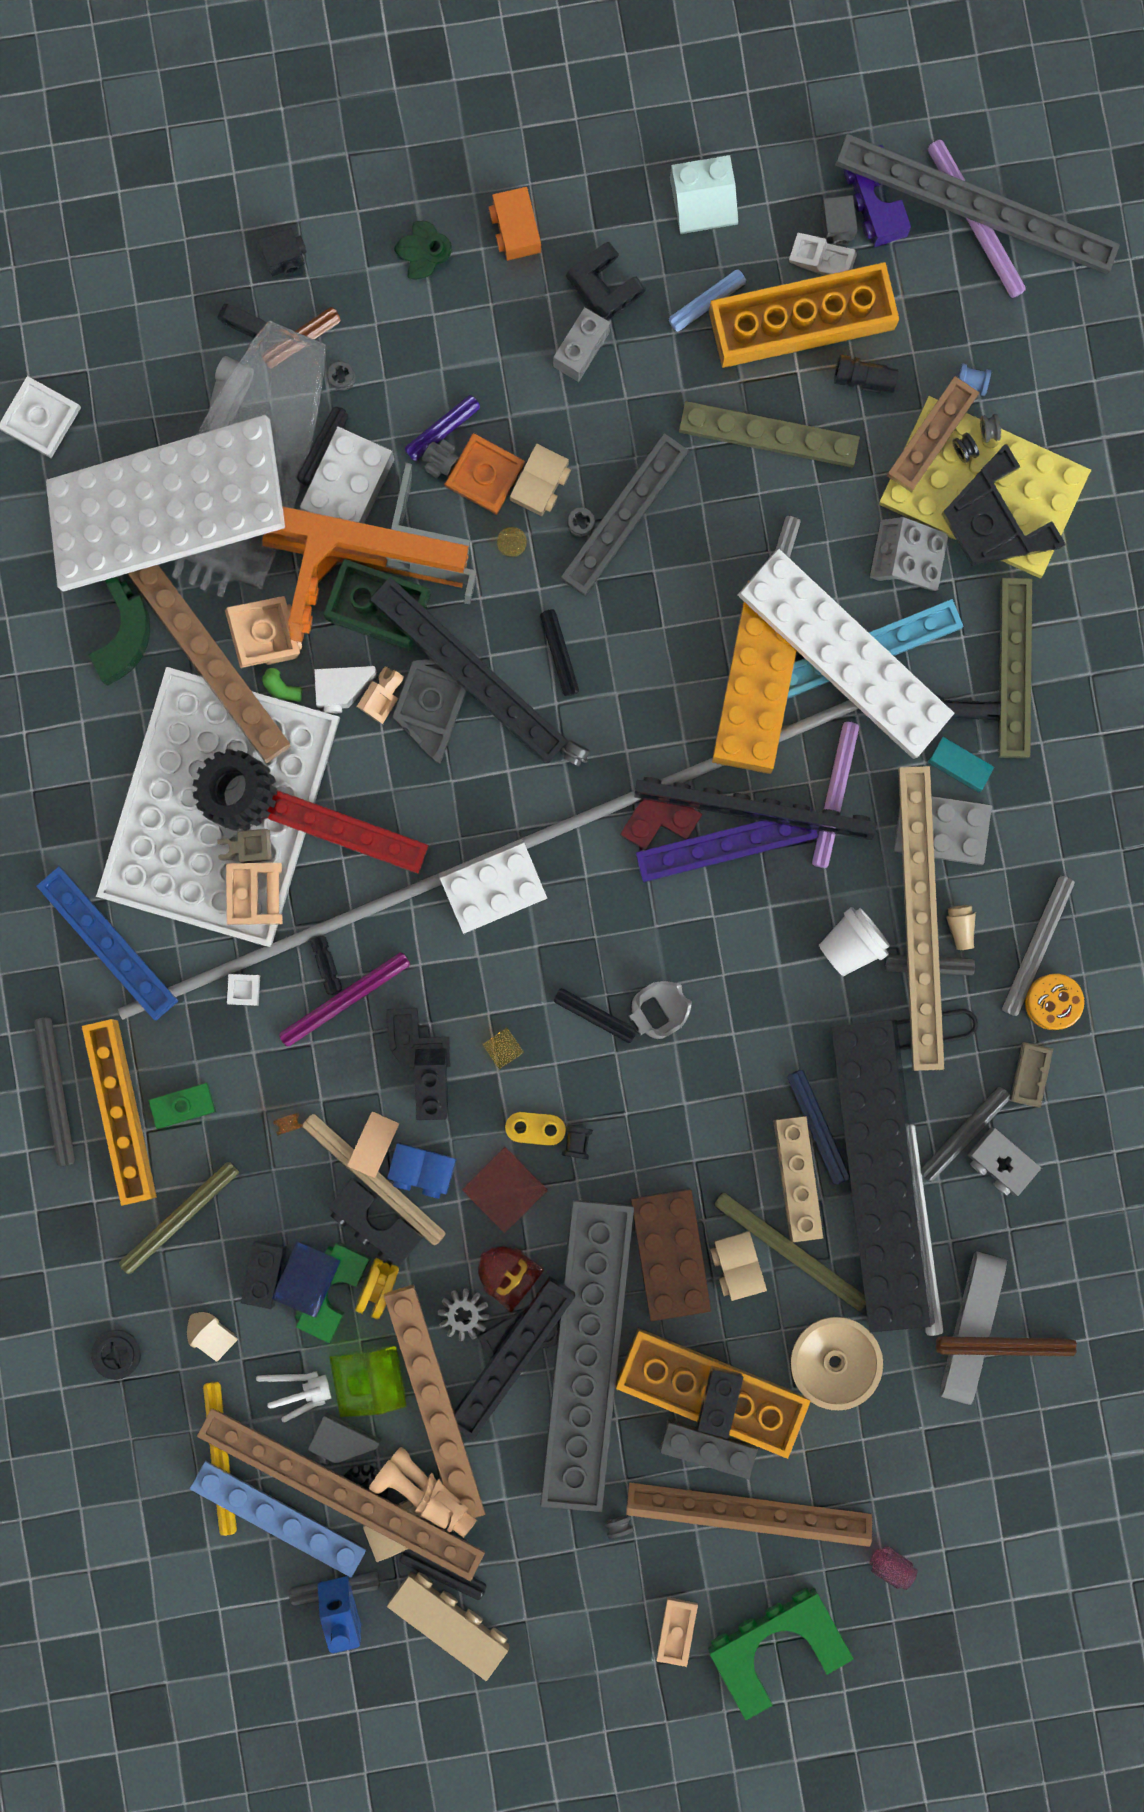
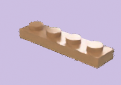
(933, 434)

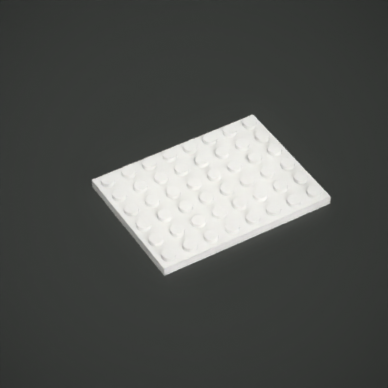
(164, 845)

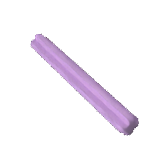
(836, 790)

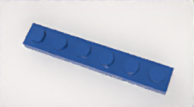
(107, 943)

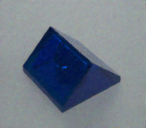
(306, 1279)

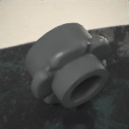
(575, 753)

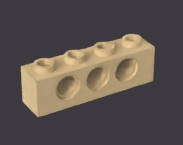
(798, 1179)

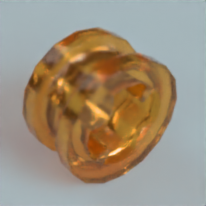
(287, 1124)

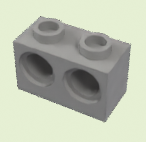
(581, 344)

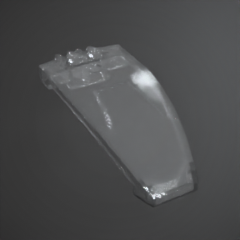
(283, 381)

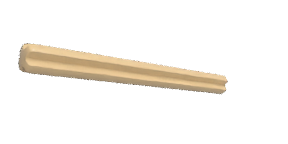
(379, 1185)

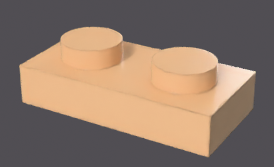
(677, 1632)

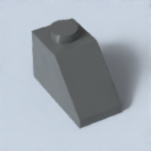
(340, 1441)

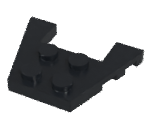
(985, 523)

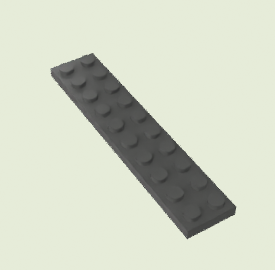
(587, 1356)

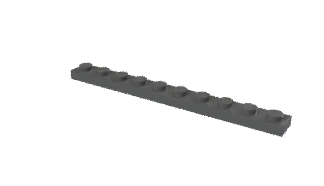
(977, 204)

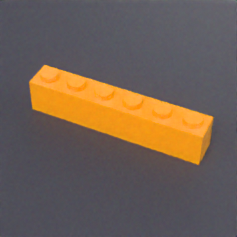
(119, 1112)

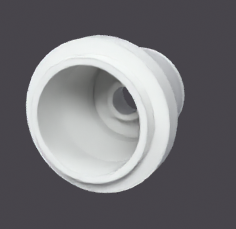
(854, 942)

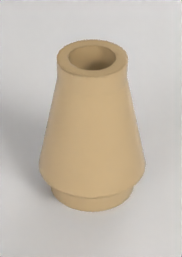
(962, 925)

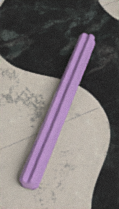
(984, 234)

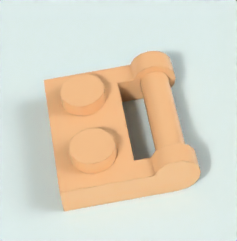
(243, 893)

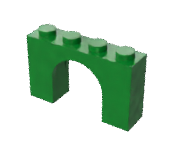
(736, 1652)

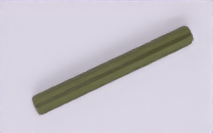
(178, 1218)

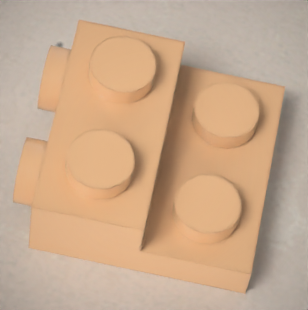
(262, 632)

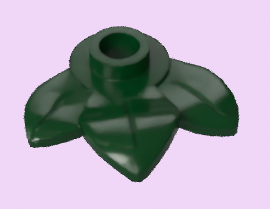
(418, 249)

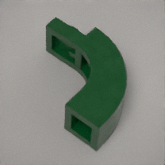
(132, 639)

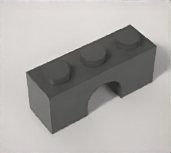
(707, 1449)

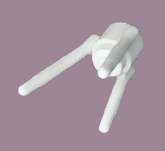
(316, 1391)

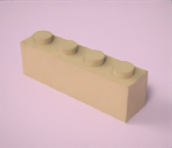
(449, 1625)

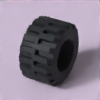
(215, 779)

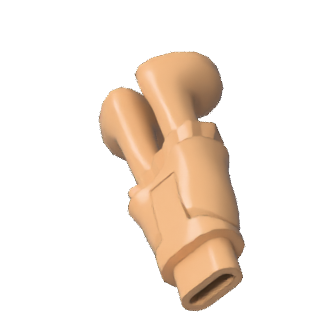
(432, 1501)

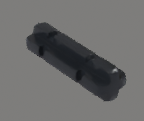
(326, 964)

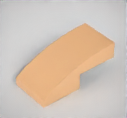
(373, 1145)

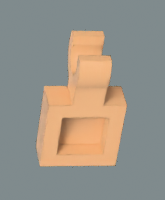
(379, 698)

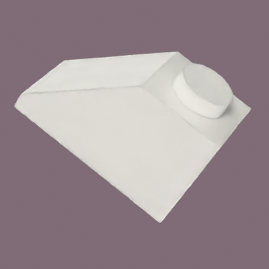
(341, 686)

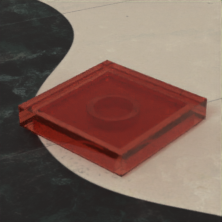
(504, 1189)

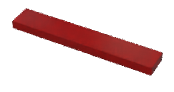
(347, 832)

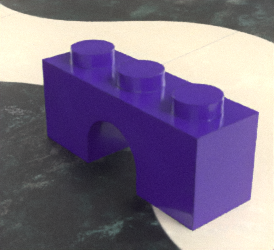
(883, 220)

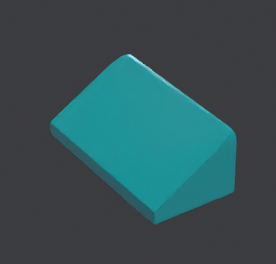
(961, 764)

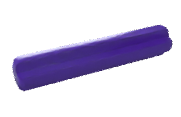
(442, 427)

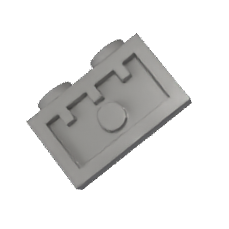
(909, 553)

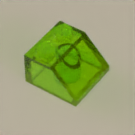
(368, 1382)

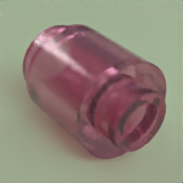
(893, 1568)

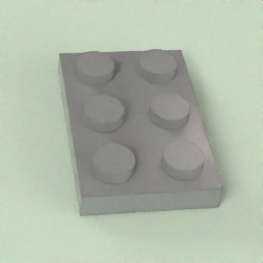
(958, 830)

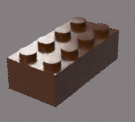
(670, 1254)

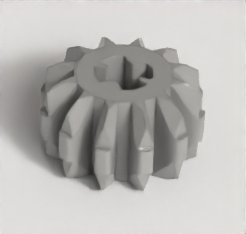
(460, 1324)

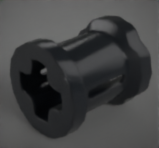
(577, 1142)

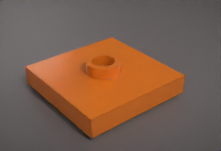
(484, 473)

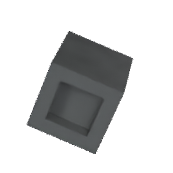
(839, 220)

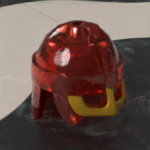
(507, 1275)

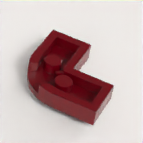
(652, 814)

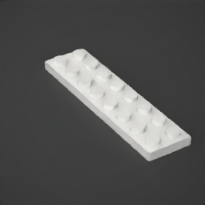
(845, 654)

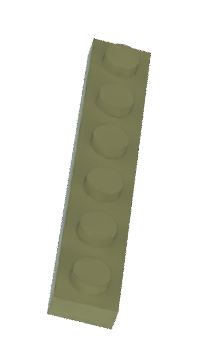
(769, 434)
(1015, 667)

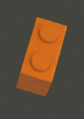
(516, 223)

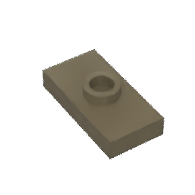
(1031, 1074)

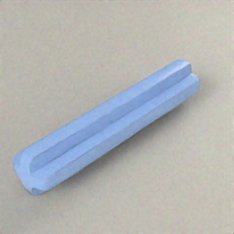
(702, 303)

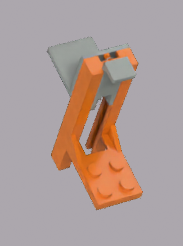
(394, 550)

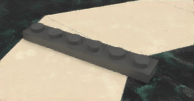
(624, 514)

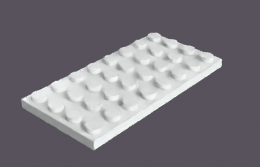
(165, 503)

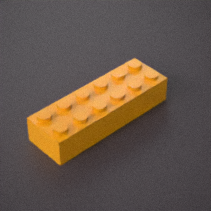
(803, 315)
(754, 696)
(677, 1380)

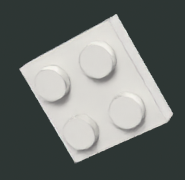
(39, 417)

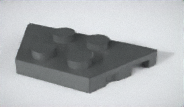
(429, 706)

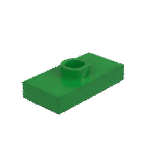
(182, 1106)

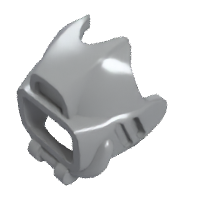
(671, 1001)

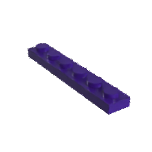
(718, 848)

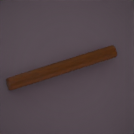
(1005, 1346)

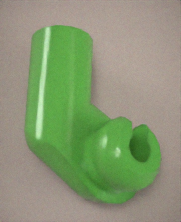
(278, 689)

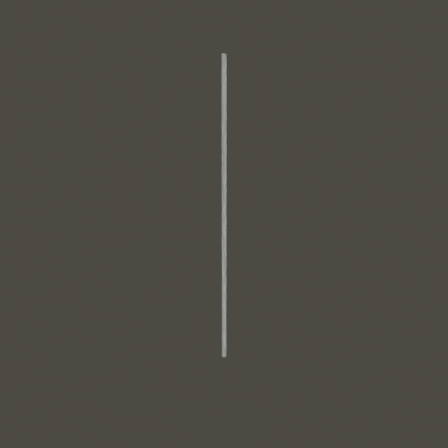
(434, 881)

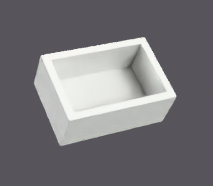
(348, 478)
(492, 886)

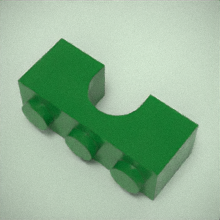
(349, 1271)

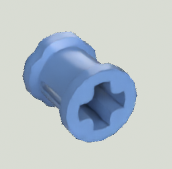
(975, 378)

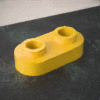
(535, 1128)

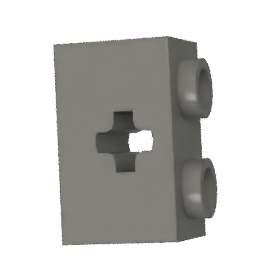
(1020, 1167)

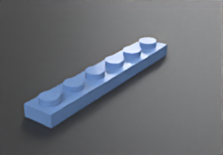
(278, 1518)

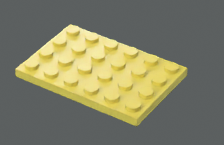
(1036, 493)

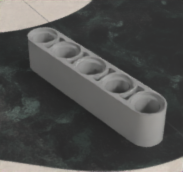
(973, 1320)

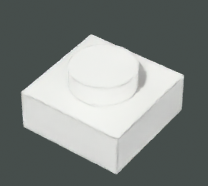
(243, 989)

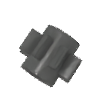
(440, 458)

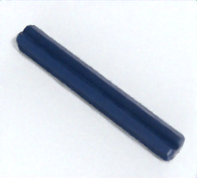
(818, 1127)

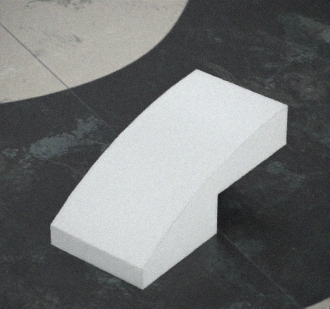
(819, 256)

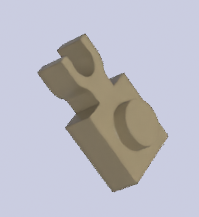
(251, 846)

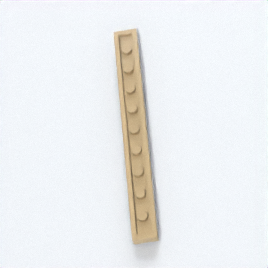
(921, 918)

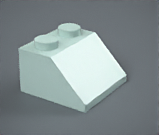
(704, 194)

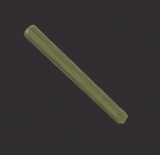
(791, 1251)

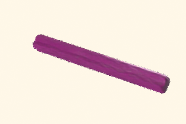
(344, 999)

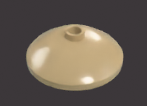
(844, 1384)

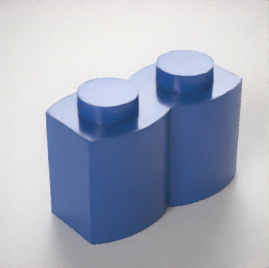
(421, 1169)

